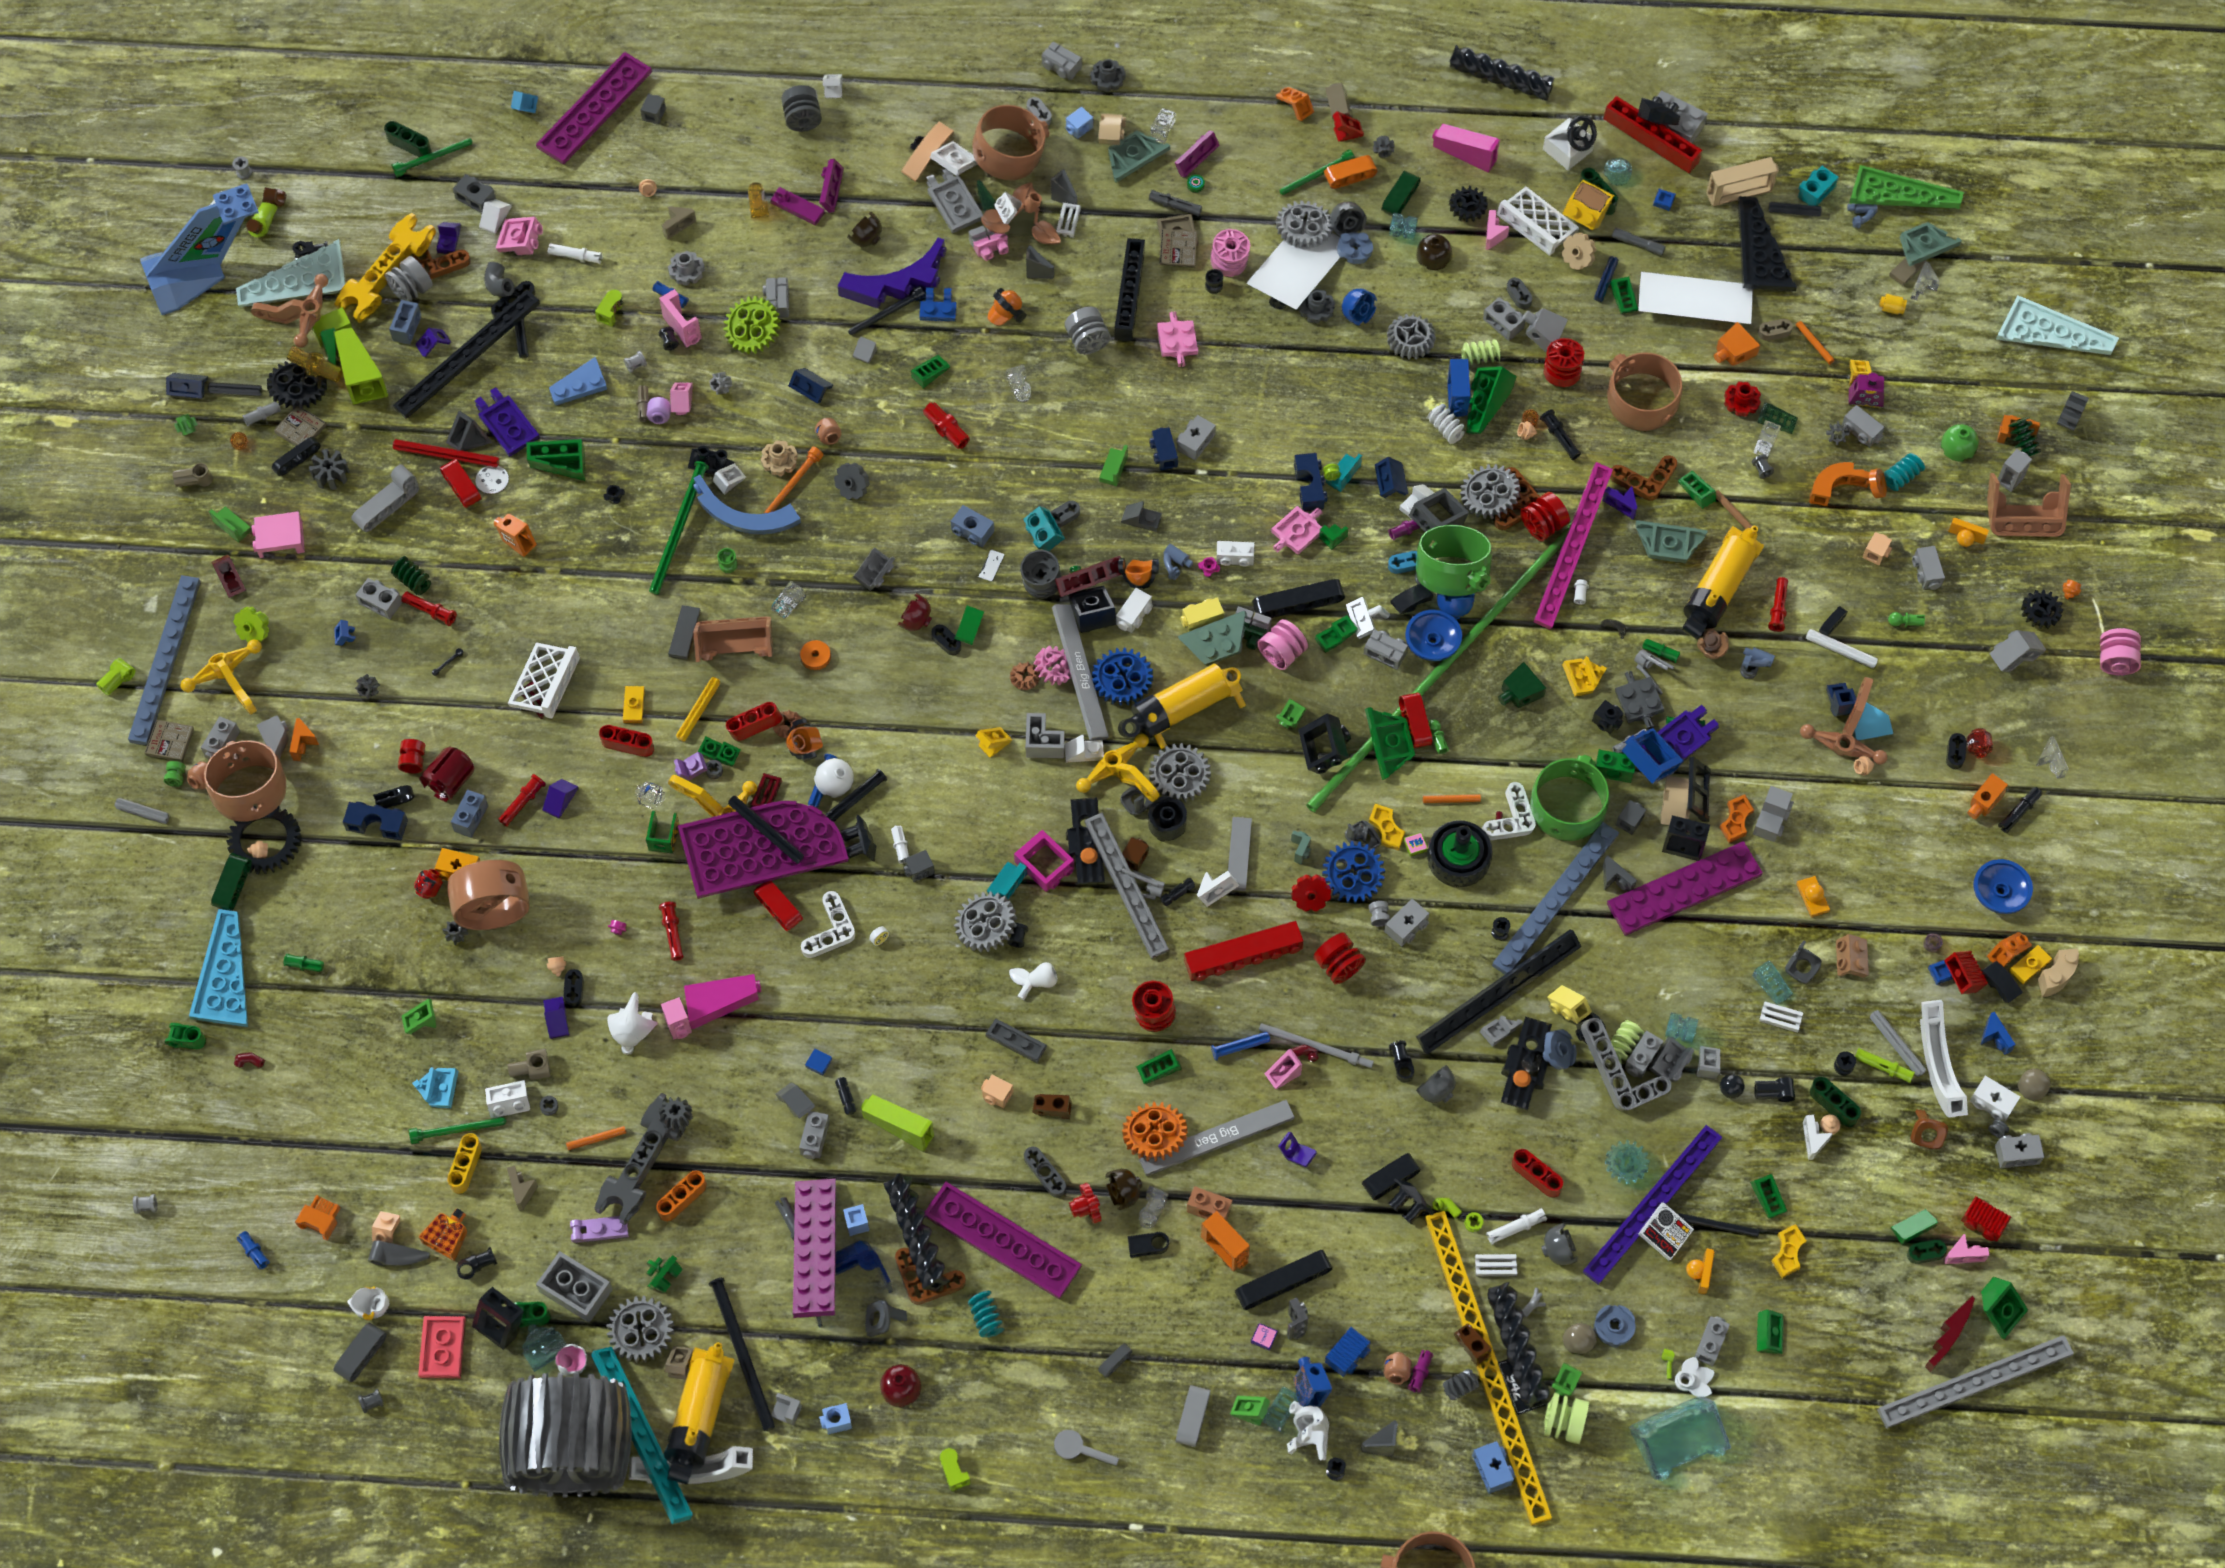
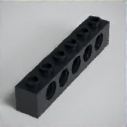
(1129, 289)

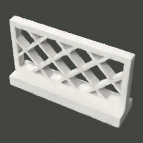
(1529, 228)
(557, 686)

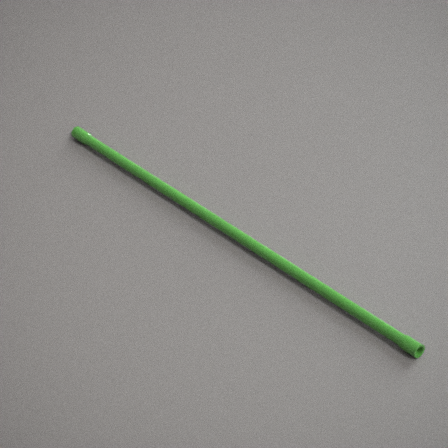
(1321, 796)

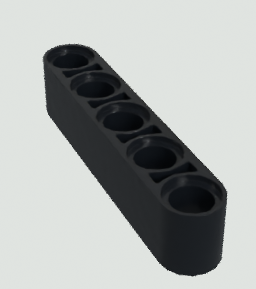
(1299, 599)
(1283, 1280)

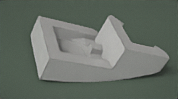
(1499, 1029)

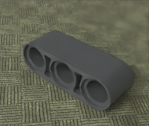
(360, 1352)

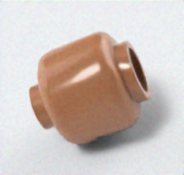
(828, 431)
(196, 776)
(1397, 1368)

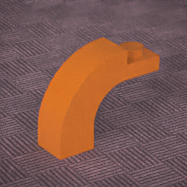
(1834, 476)

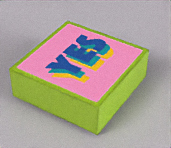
(1415, 844)

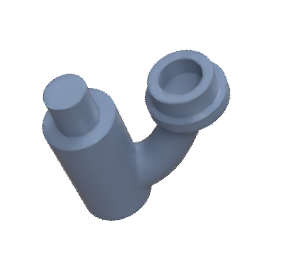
(1871, 210)
(1178, 556)
(1757, 658)

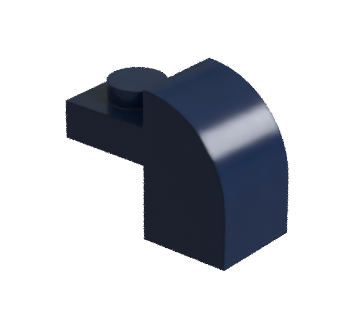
(1841, 699)

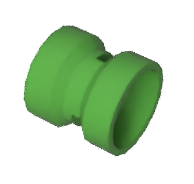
(727, 560)
(174, 773)

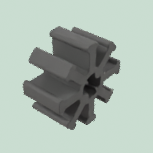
(2072, 411)
(329, 469)

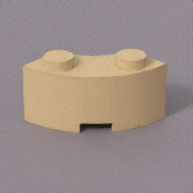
(1111, 129)
(1675, 799)
(2056, 977)

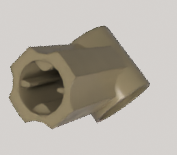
(193, 476)

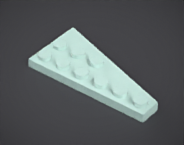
(296, 278)
(2042, 326)

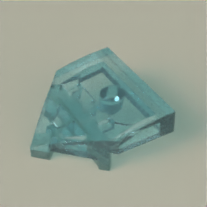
(542, 1346)

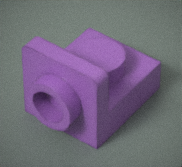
(691, 766)

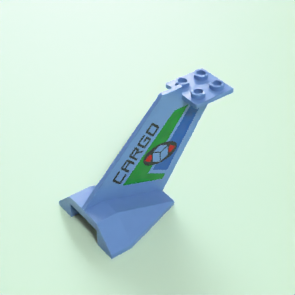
(195, 255)

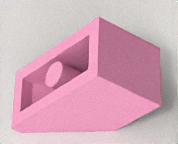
(681, 398)

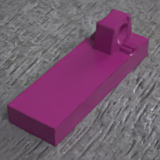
(1197, 153)
(832, 179)
(797, 206)

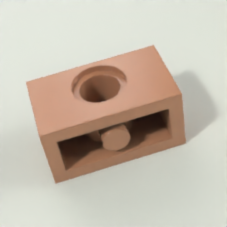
(1205, 1203)

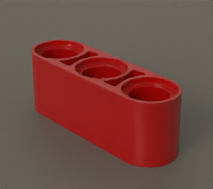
(460, 483)
(1414, 711)
(754, 721)
(632, 747)
(778, 905)
(1540, 1182)

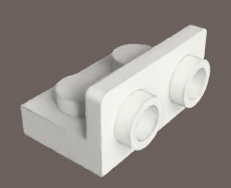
(1235, 553)
(507, 1099)

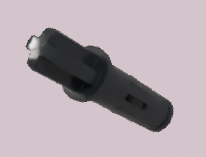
(2025, 804)

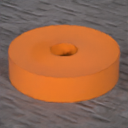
(1877, 483)
(815, 647)

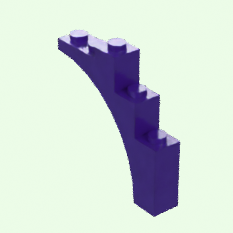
(898, 284)

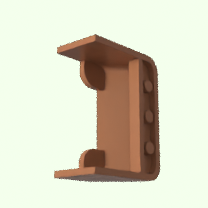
(2028, 520)
(733, 636)

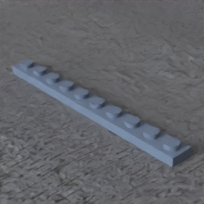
(164, 660)
(1555, 898)

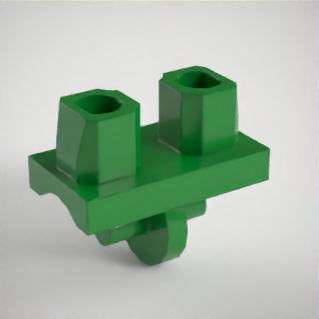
(669, 1266)

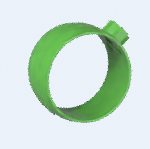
(1452, 578)
(1584, 768)

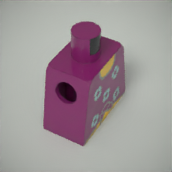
(1867, 391)

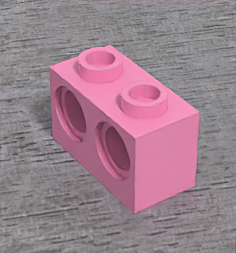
(676, 1018)

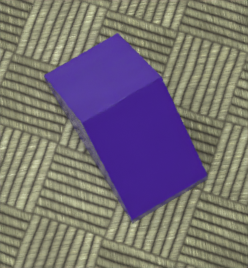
(559, 797)

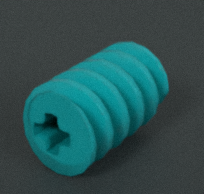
(1903, 471)
(984, 1315)

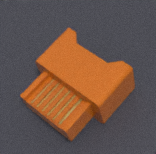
(319, 1217)

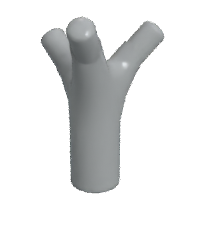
(1534, 1303)

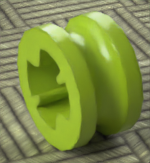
(1331, 472)
(1467, 1222)

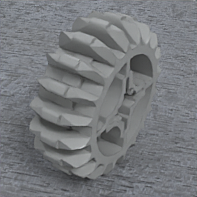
(1412, 344)

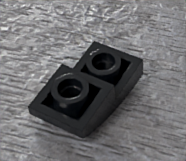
(1410, 598)
(1999, 978)

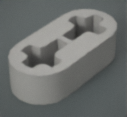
(1041, 109)

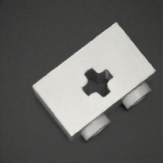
(1991, 1090)

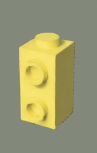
(1201, 614)
(1569, 1004)

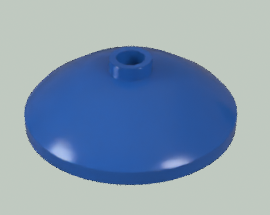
(1434, 626)
(2009, 879)

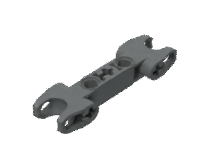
(626, 1188)

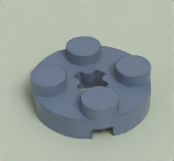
(1353, 239)
(1557, 1041)
(1615, 1314)

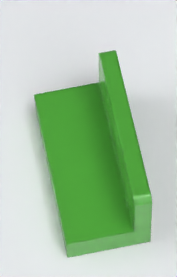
(1114, 466)
(230, 523)

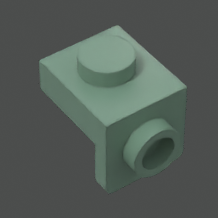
(1303, 850)

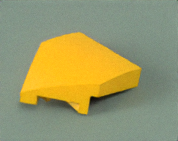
(1583, 675)

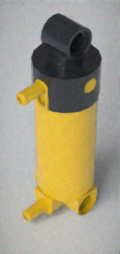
(1721, 580)
(1181, 701)
(697, 1412)

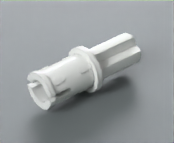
(900, 843)

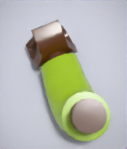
(261, 222)

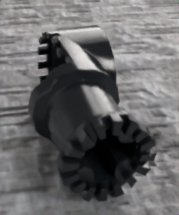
(1402, 1060)
(476, 1262)

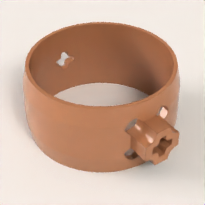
(1013, 119)
(1643, 364)
(241, 807)
(1435, 1538)

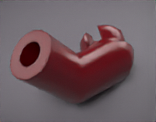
(1310, 1052)
(242, 1058)

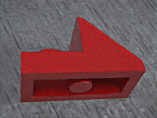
(1346, 127)

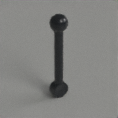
(459, 652)

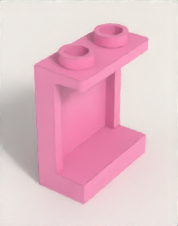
(687, 331)
(278, 533)

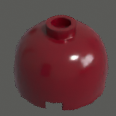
(916, 614)
(900, 1385)

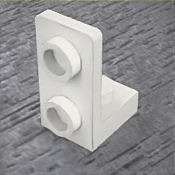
(1007, 207)

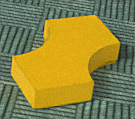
(1390, 833)
(1787, 1260)

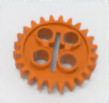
(1154, 1131)

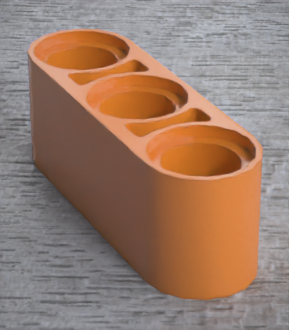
(1350, 171)
(678, 1205)

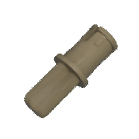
(642, 403)

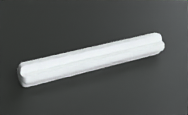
(1841, 648)

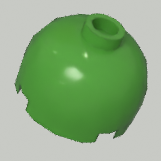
(1960, 442)

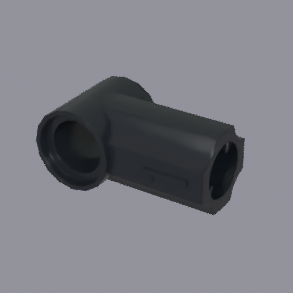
(1781, 1089)

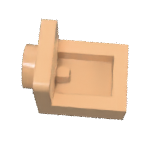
(384, 1227)

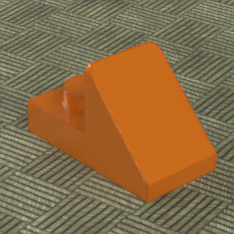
(301, 737)

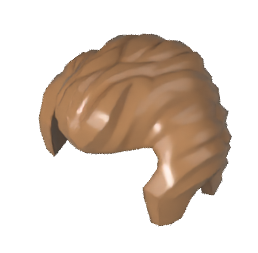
(1713, 644)

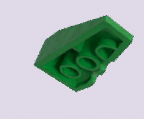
(1490, 390)

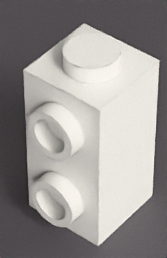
(1133, 610)

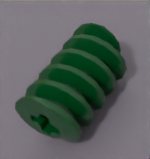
(2024, 436)
(411, 575)

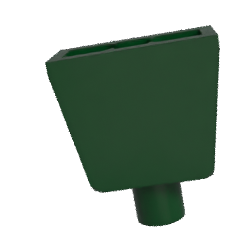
(1522, 687)

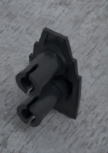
(1658, 113)
(715, 460)
(866, 842)
(1408, 1191)

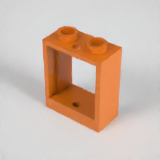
(1225, 1241)

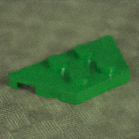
(1390, 740)

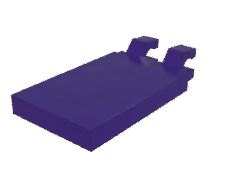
(506, 422)
(1686, 733)

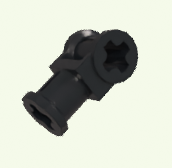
(308, 248)

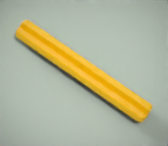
(698, 709)

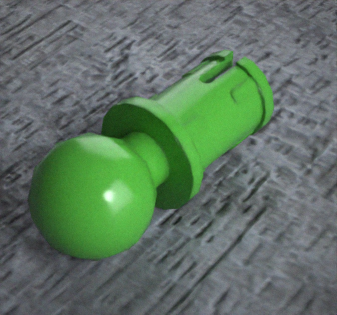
(1896, 619)
(1438, 737)

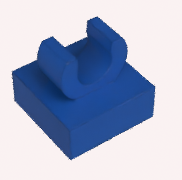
(342, 632)

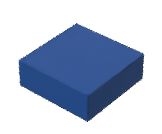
(1664, 199)
(1940, 972)
(818, 1062)

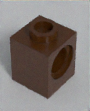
(1135, 853)

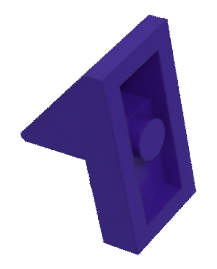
(448, 237)
(1624, 503)
(556, 1017)

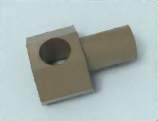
(527, 1066)

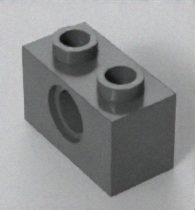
(473, 193)

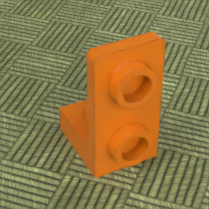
(1299, 100)
(2004, 430)
(2009, 948)

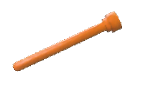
(814, 456)

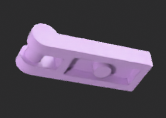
(598, 1229)

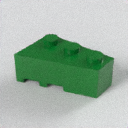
(558, 457)

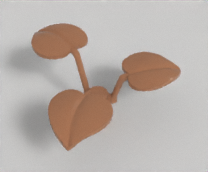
(1031, 201)

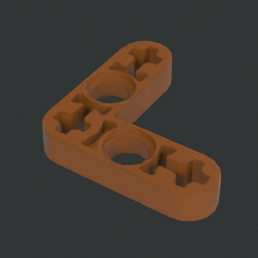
(434, 264)
(1650, 483)
(1523, 501)
(927, 1294)

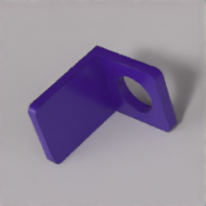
(430, 339)
(1297, 1152)

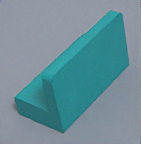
(1348, 467)
(1008, 880)

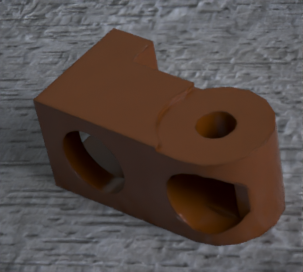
(1052, 1105)
(1473, 1344)

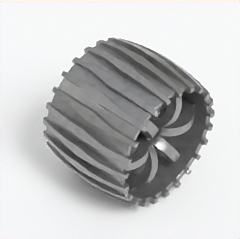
(565, 1435)

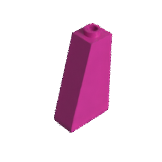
(1467, 146)
(719, 997)

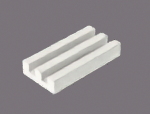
(1065, 231)
(1783, 1010)
(1496, 1257)

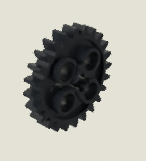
(294, 386)

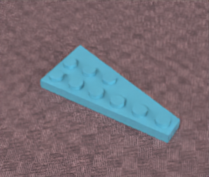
(221, 984)

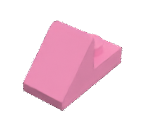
(1495, 232)
(1962, 1254)

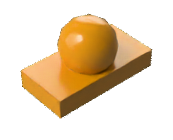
(1967, 532)
(1813, 896)
(1702, 1270)

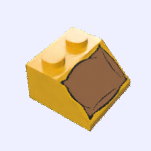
(1588, 205)

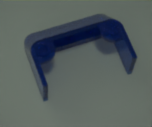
(860, 1254)

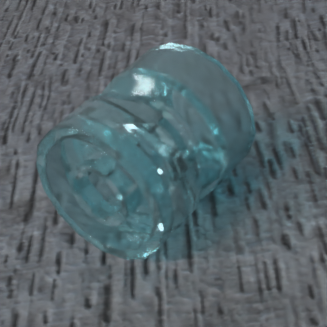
(1409, 229)
(1681, 1027)

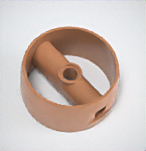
(488, 895)

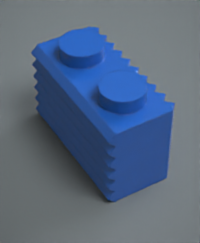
(1347, 1352)

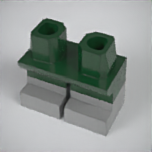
(1255, 627)

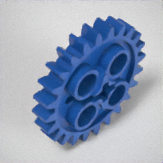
(1138, 670)
(1347, 856)

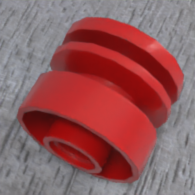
(1563, 362)
(1545, 516)
(1339, 958)
(1154, 1006)

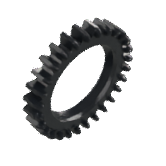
(292, 840)

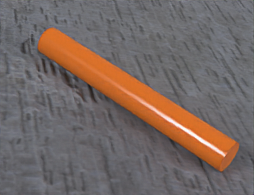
(1817, 345)
(1452, 798)
(596, 1138)

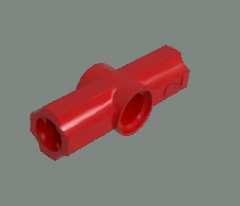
(946, 425)

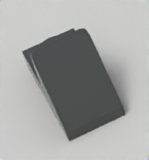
(1140, 517)
(1614, 872)

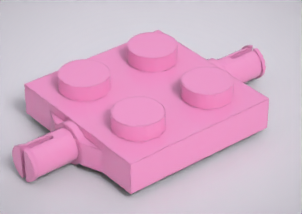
(1177, 339)
(1297, 530)

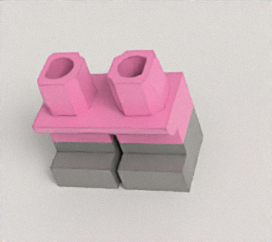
(986, 242)

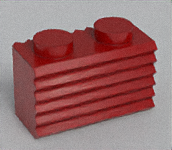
(1965, 972)
(1985, 1219)

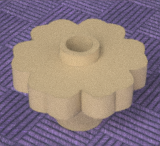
(1579, 251)
(779, 458)

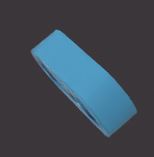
(1405, 562)

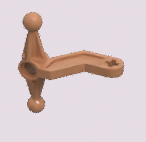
(296, 309)
(1833, 739)

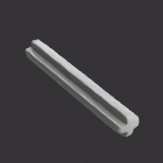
(1897, 1043)

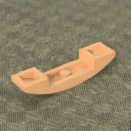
(921, 157)

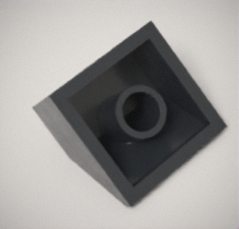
(1092, 609)

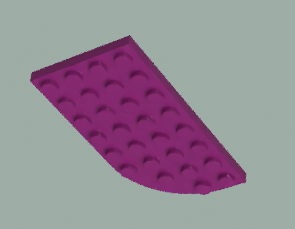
(733, 854)

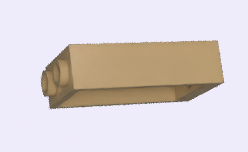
(1742, 180)

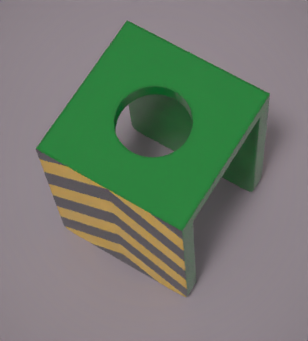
(669, 844)

